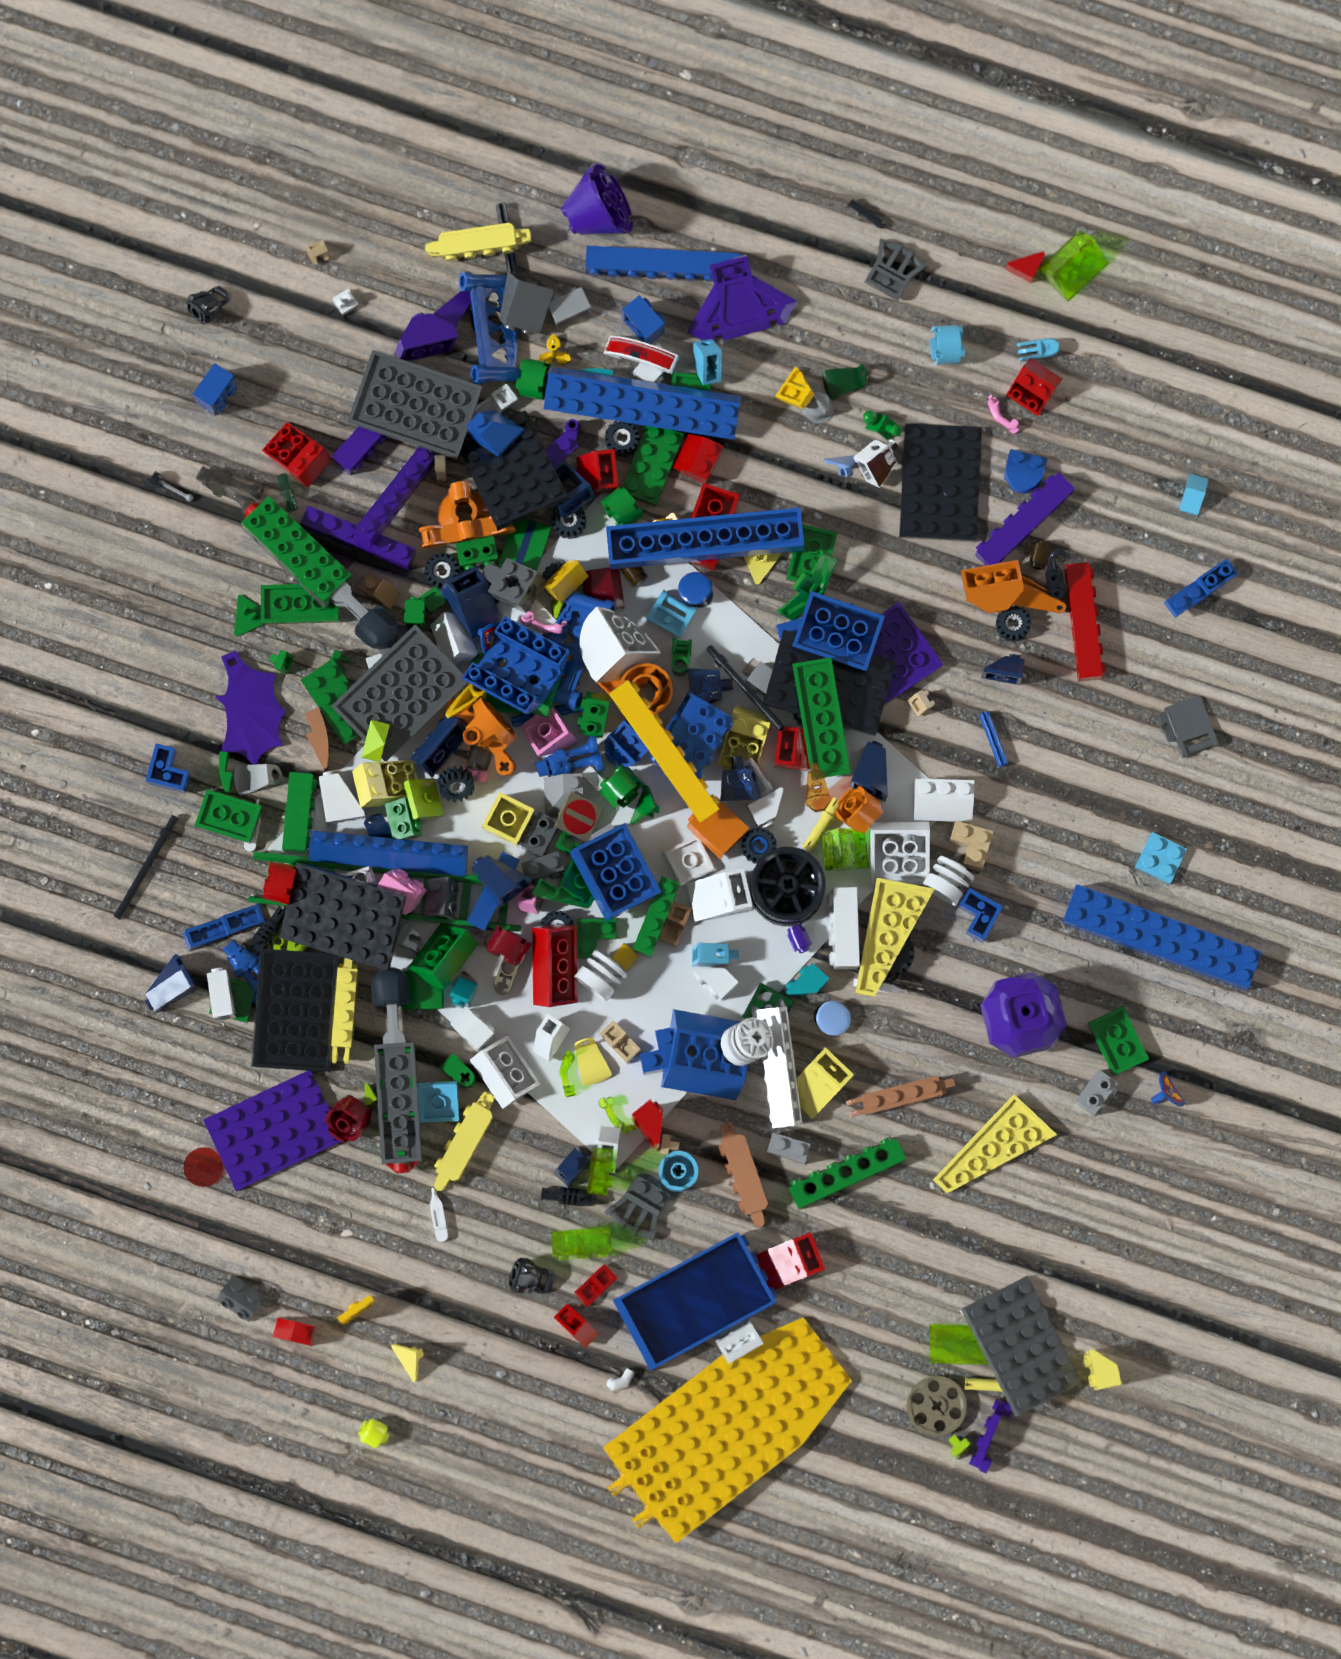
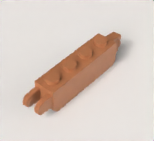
(901, 1095)
(744, 1173)

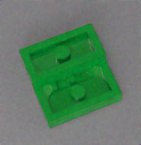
(423, 994)

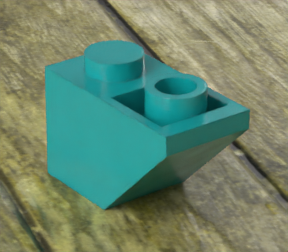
(809, 982)
(463, 992)

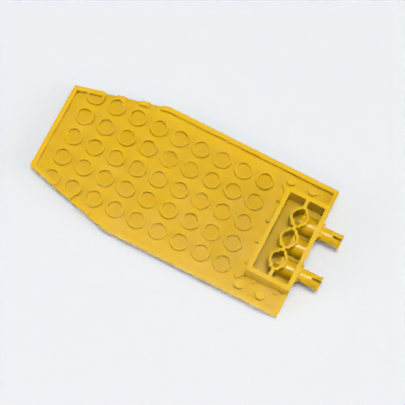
(726, 1428)

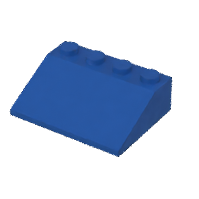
(838, 631)
(615, 872)

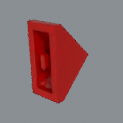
(1026, 267)

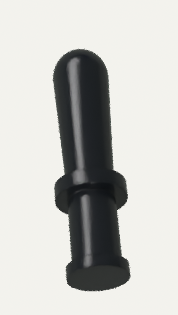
(875, 220)

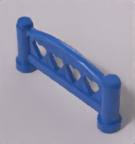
(490, 368)
(576, 602)

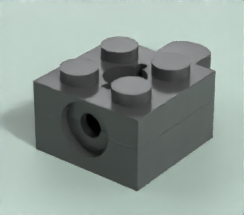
(514, 584)

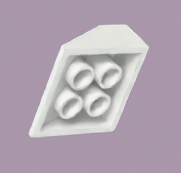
(900, 851)

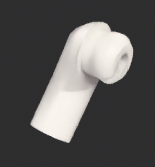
(621, 1383)

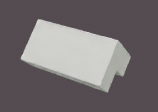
(453, 638)

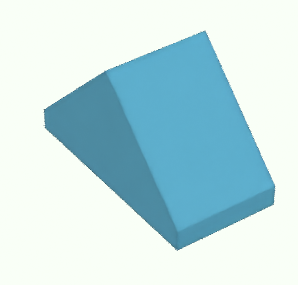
(1193, 494)

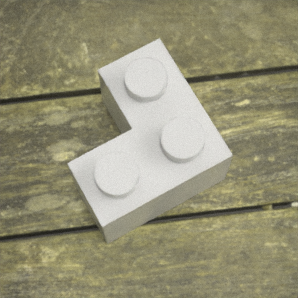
(473, 1030)

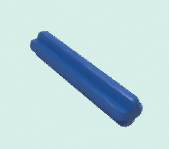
(993, 738)

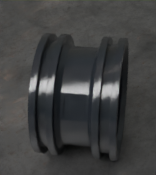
(798, 911)

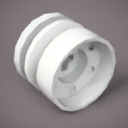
(948, 880)
(601, 975)
(747, 1041)

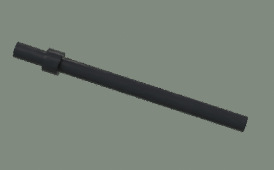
(722, 662)
(165, 834)

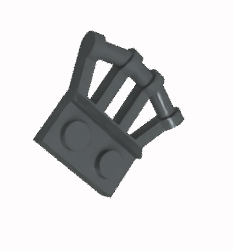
(888, 279)
(645, 1196)

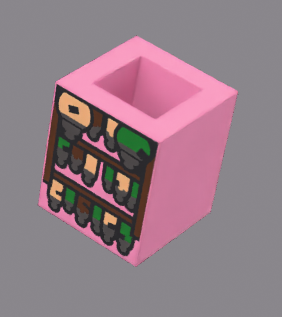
(528, 902)

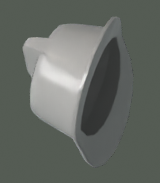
(820, 406)

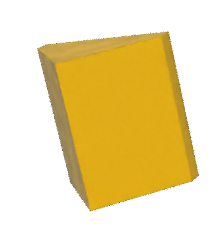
(565, 580)

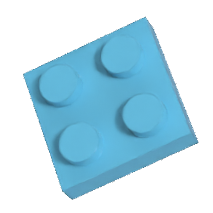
(1160, 858)
(438, 1101)

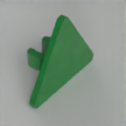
(247, 616)
(645, 806)

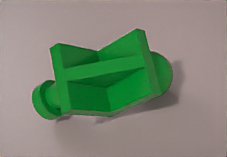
(881, 424)

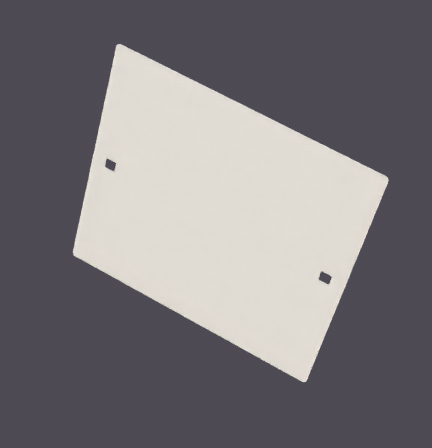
(667, 979)

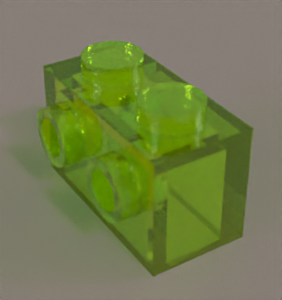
(600, 1170)

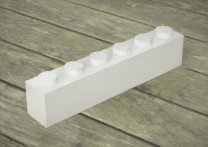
(780, 1070)

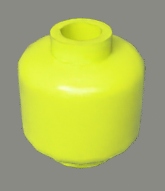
(373, 1433)

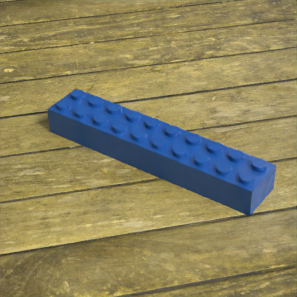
(642, 402)
(705, 538)
(1161, 937)

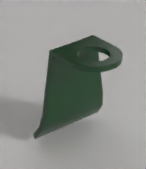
(844, 380)

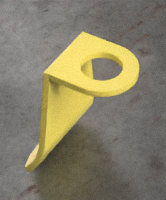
(591, 1062)

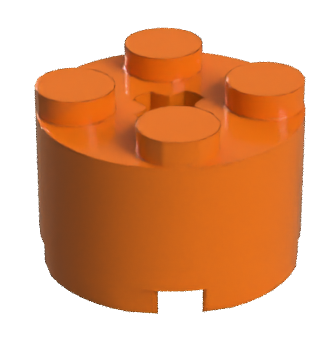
(858, 809)

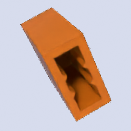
(719, 831)

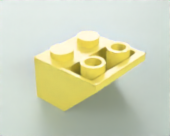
(1103, 1371)

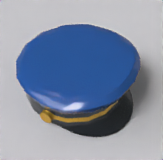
(696, 589)

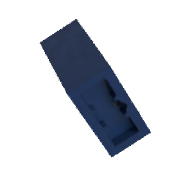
(578, 496)

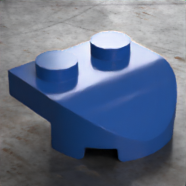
(1024, 471)
(624, 746)

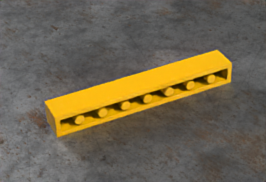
(664, 751)

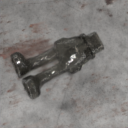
(219, 484)

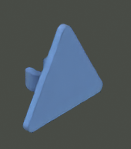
(845, 464)

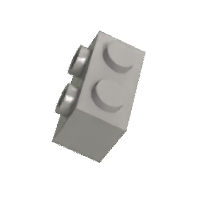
(1096, 1093)

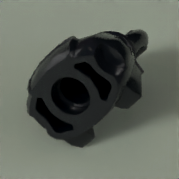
(205, 306)
(527, 1276)

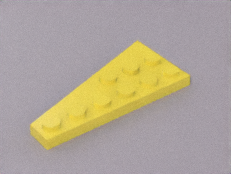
(892, 917)
(1002, 1138)

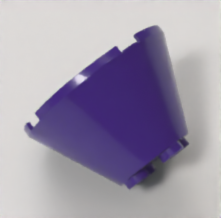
(598, 205)

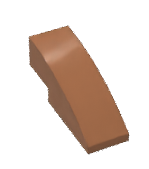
(319, 737)

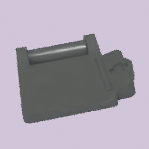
(1185, 722)

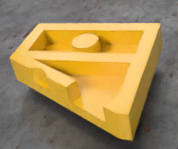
(795, 390)

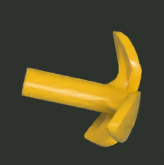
(553, 345)

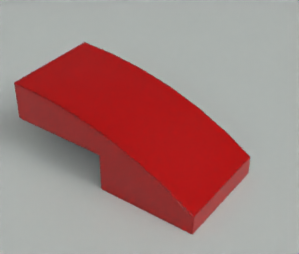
(595, 1285)

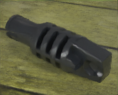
(266, 932)
(569, 1196)

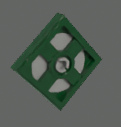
(764, 999)

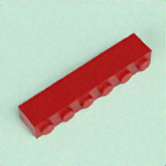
(1083, 621)

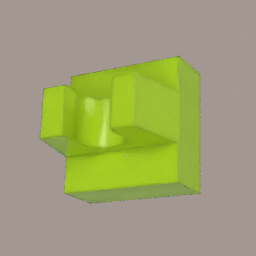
(960, 1447)

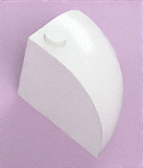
(613, 645)

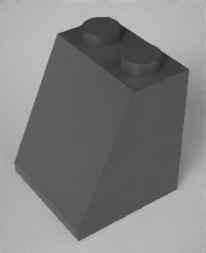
(525, 303)

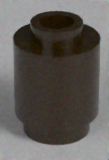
(1039, 555)

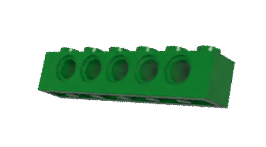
(803, 1199)

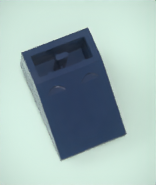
(471, 601)

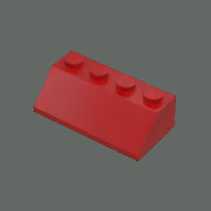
(714, 502)
(554, 965)
(649, 1122)

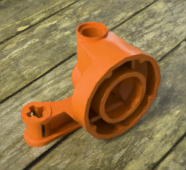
(454, 531)
(643, 675)
(491, 730)

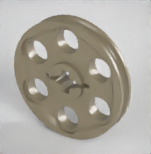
(926, 1407)

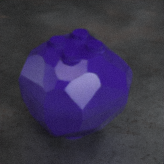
(1023, 1015)

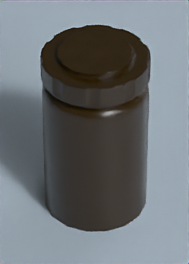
(635, 575)

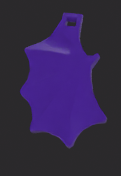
(250, 710)

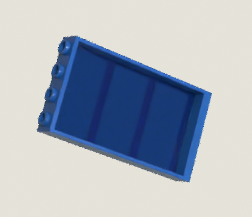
(695, 1300)

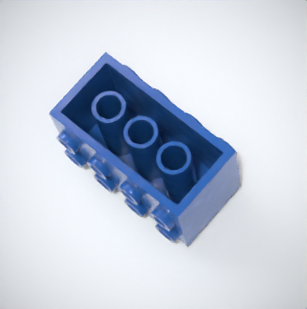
(698, 730)

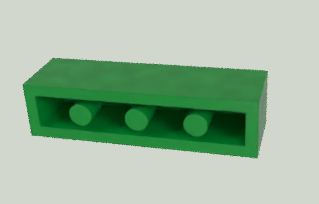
(298, 812)
(656, 917)

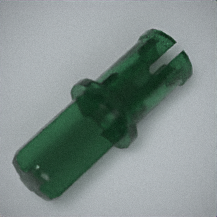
(287, 492)

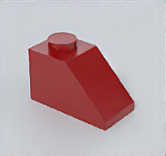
(576, 1325)
(294, 1331)

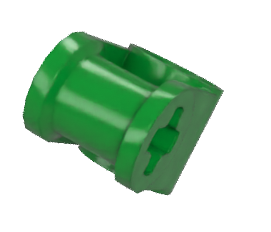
(680, 653)
(456, 1070)

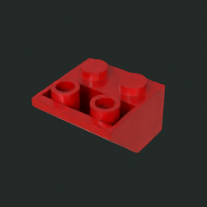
(1033, 386)
(599, 470)

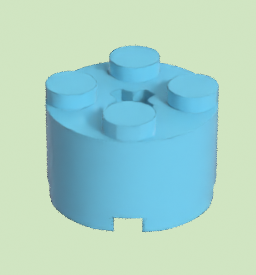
(947, 344)
(670, 1163)

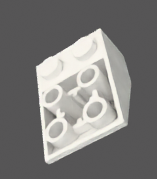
(719, 895)

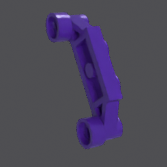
(565, 444)
(980, 1460)

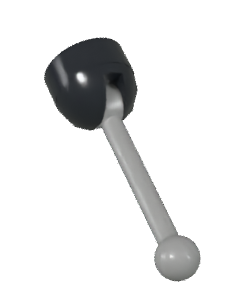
(157, 480)

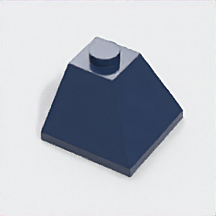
(1005, 670)

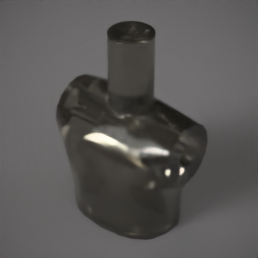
(475, 758)

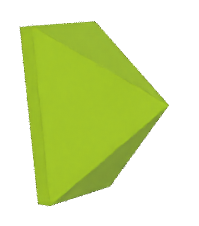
(375, 740)

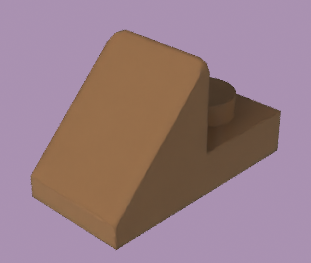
(379, 590)

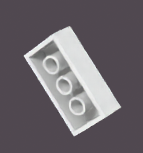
(844, 928)

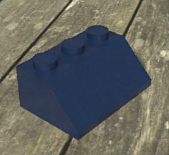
(439, 746)

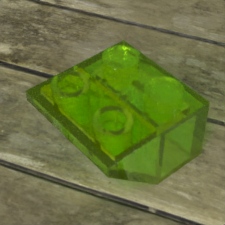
(844, 850)

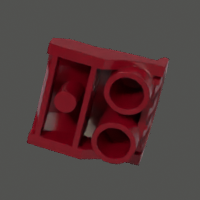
(604, 585)

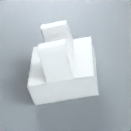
(345, 302)

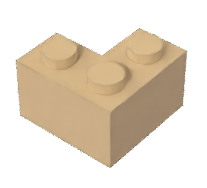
(975, 839)

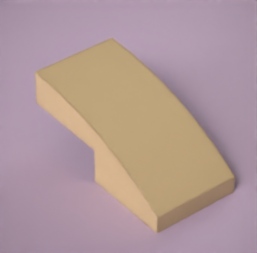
(620, 1042)

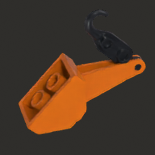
(1002, 585)

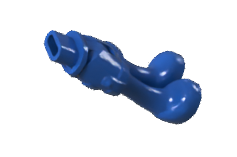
(560, 762)
(242, 963)

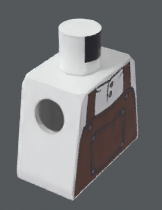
(877, 461)

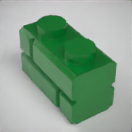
(415, 613)

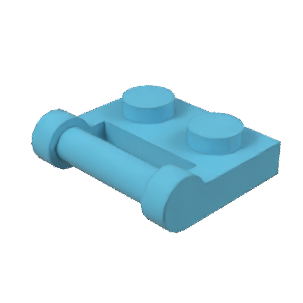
(667, 618)

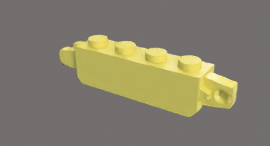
(478, 241)
(344, 1009)
(464, 1144)

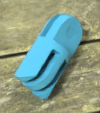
(1044, 348)

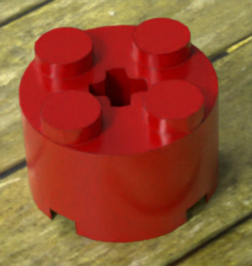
(279, 882)

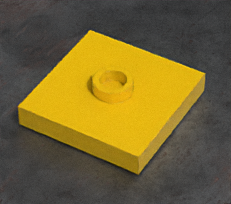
(356, 1309)

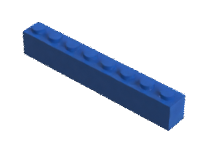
(652, 262)
(388, 853)

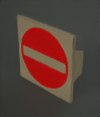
(579, 816)

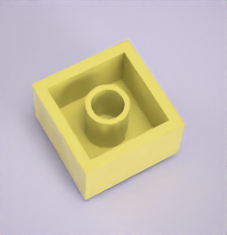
(508, 819)

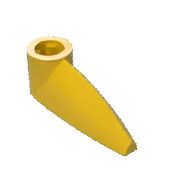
(465, 700)

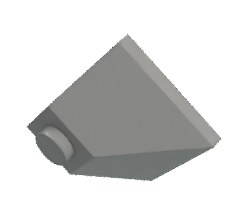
(558, 789)

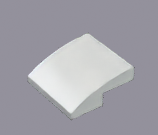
(738, 1340)

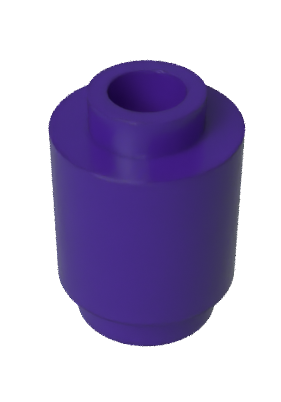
(799, 938)

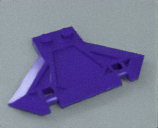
(739, 303)

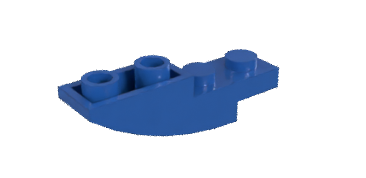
(1201, 588)

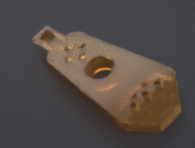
(818, 798)

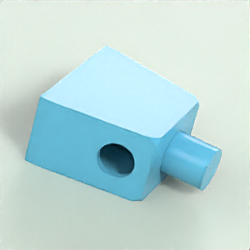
(707, 354)
(705, 955)

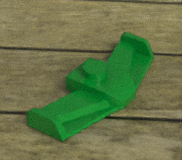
(806, 583)

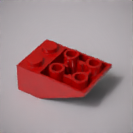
(297, 454)
(791, 750)
(791, 1261)

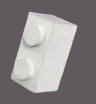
(593, 778)

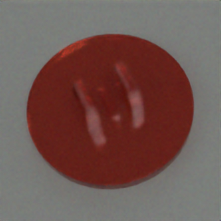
(203, 1167)

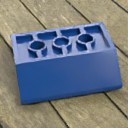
(527, 657)
(707, 1070)

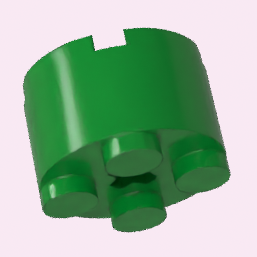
(533, 378)
(621, 507)
(621, 787)

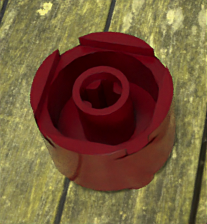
(508, 945)
(348, 1119)

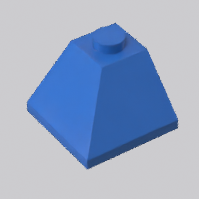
(493, 431)

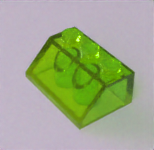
(1074, 265)
(581, 1243)
(954, 1346)

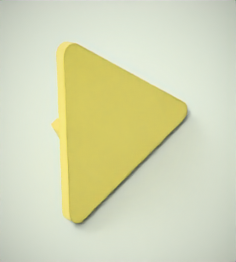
(760, 565)
(409, 1359)

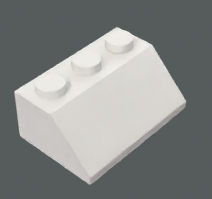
(943, 800)
(505, 1071)

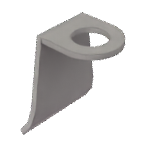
(254, 777)

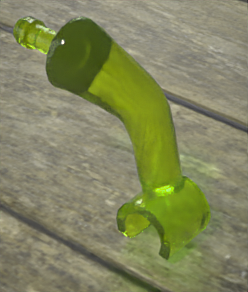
(567, 1061)
(606, 1104)

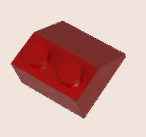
(697, 458)

